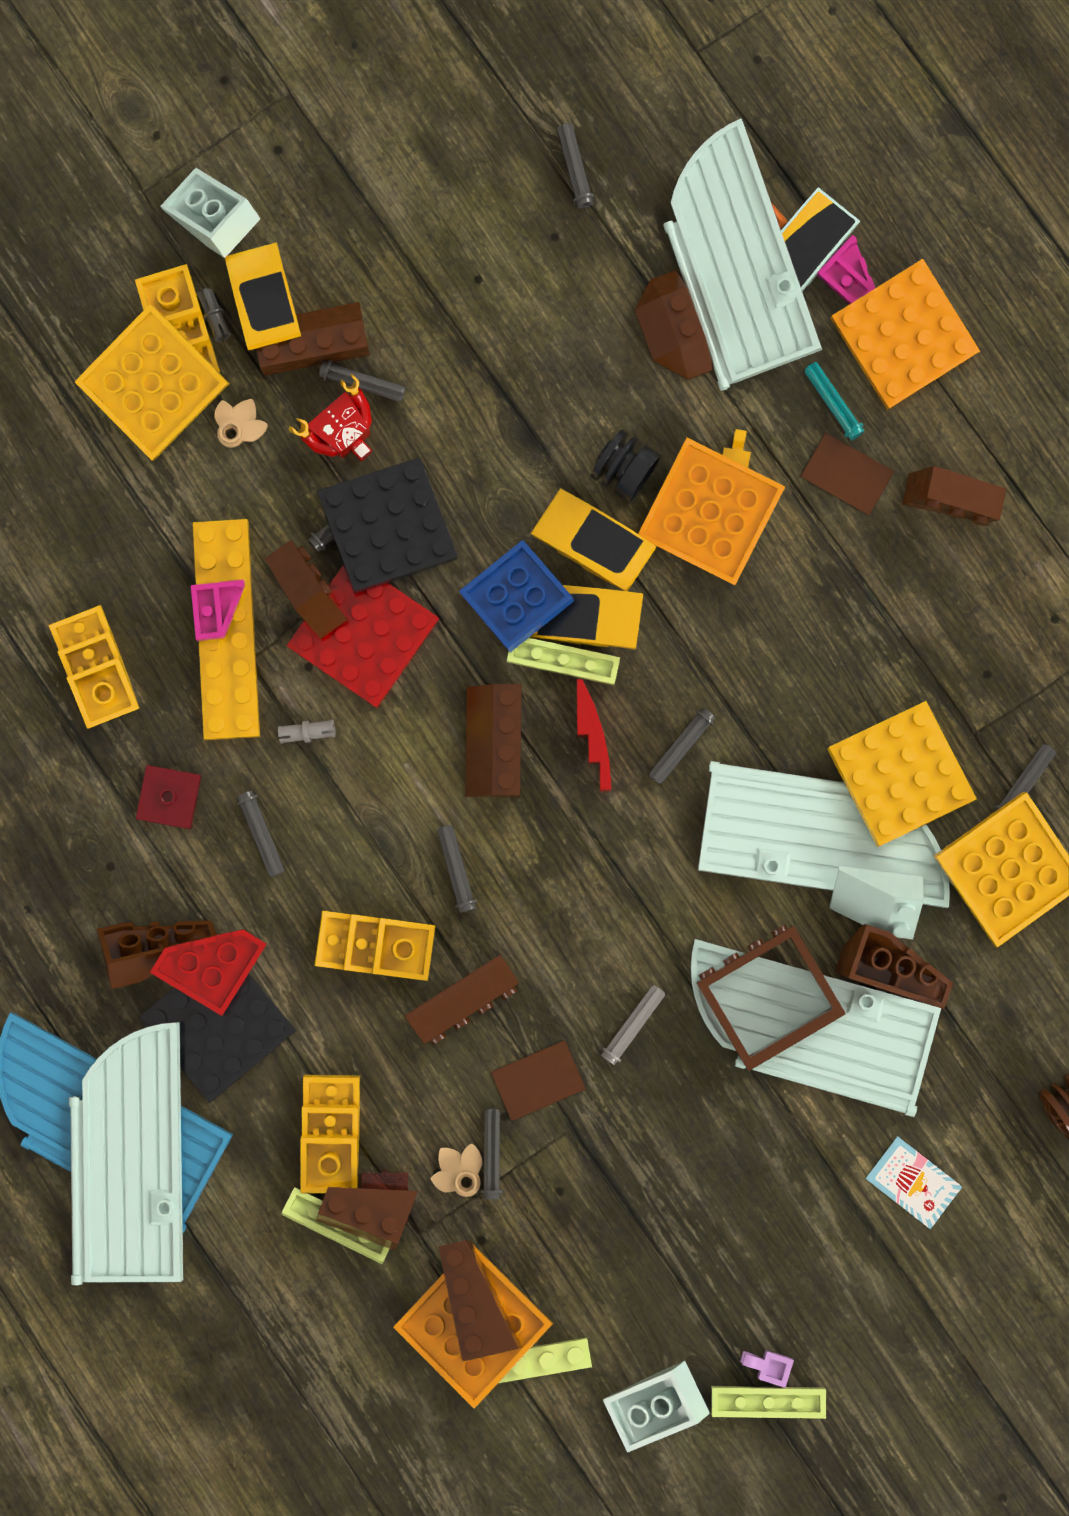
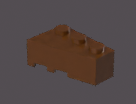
(954, 495)
(305, 589)
(368, 1213)

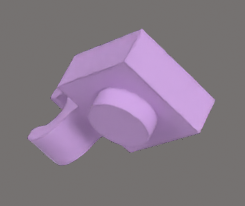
(772, 1367)

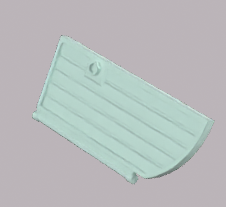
(737, 261)
(802, 832)
(866, 1055)
(129, 1162)

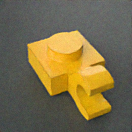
(737, 453)

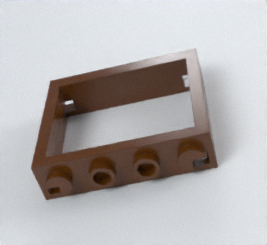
(796, 1035)

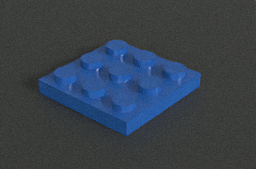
(516, 596)

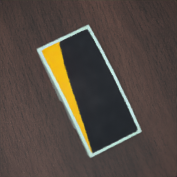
(816, 234)

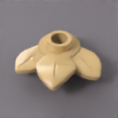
(239, 419)
(456, 1167)

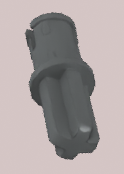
(213, 315)

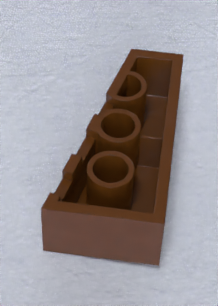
(475, 1307)

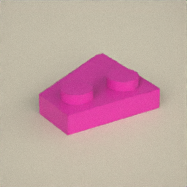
(847, 273)
(215, 607)

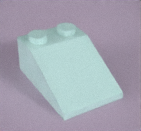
(211, 212)
(879, 899)
(656, 1407)

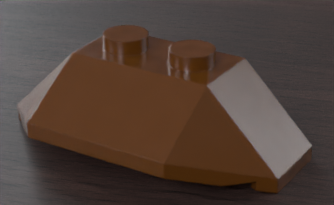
(673, 327)

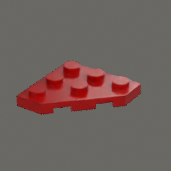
(210, 967)

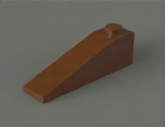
(133, 950)
(886, 963)

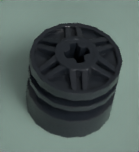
(625, 465)

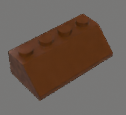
(325, 336)
(493, 741)
(463, 999)

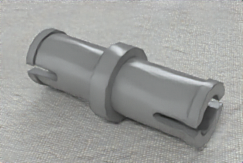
(306, 731)

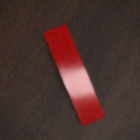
(590, 726)

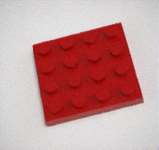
(372, 644)

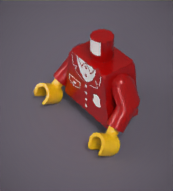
(340, 426)

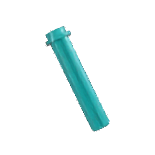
(834, 401)

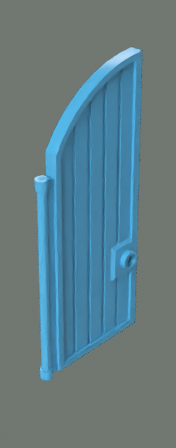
(35, 1091)

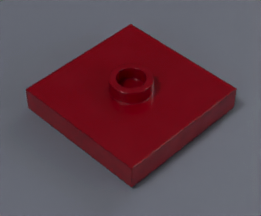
(168, 797)

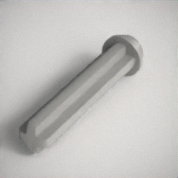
(633, 1025)

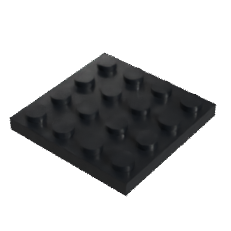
(387, 525)
(224, 1047)

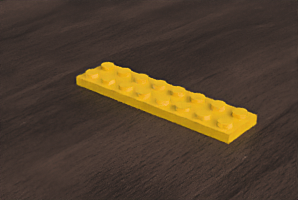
(228, 663)

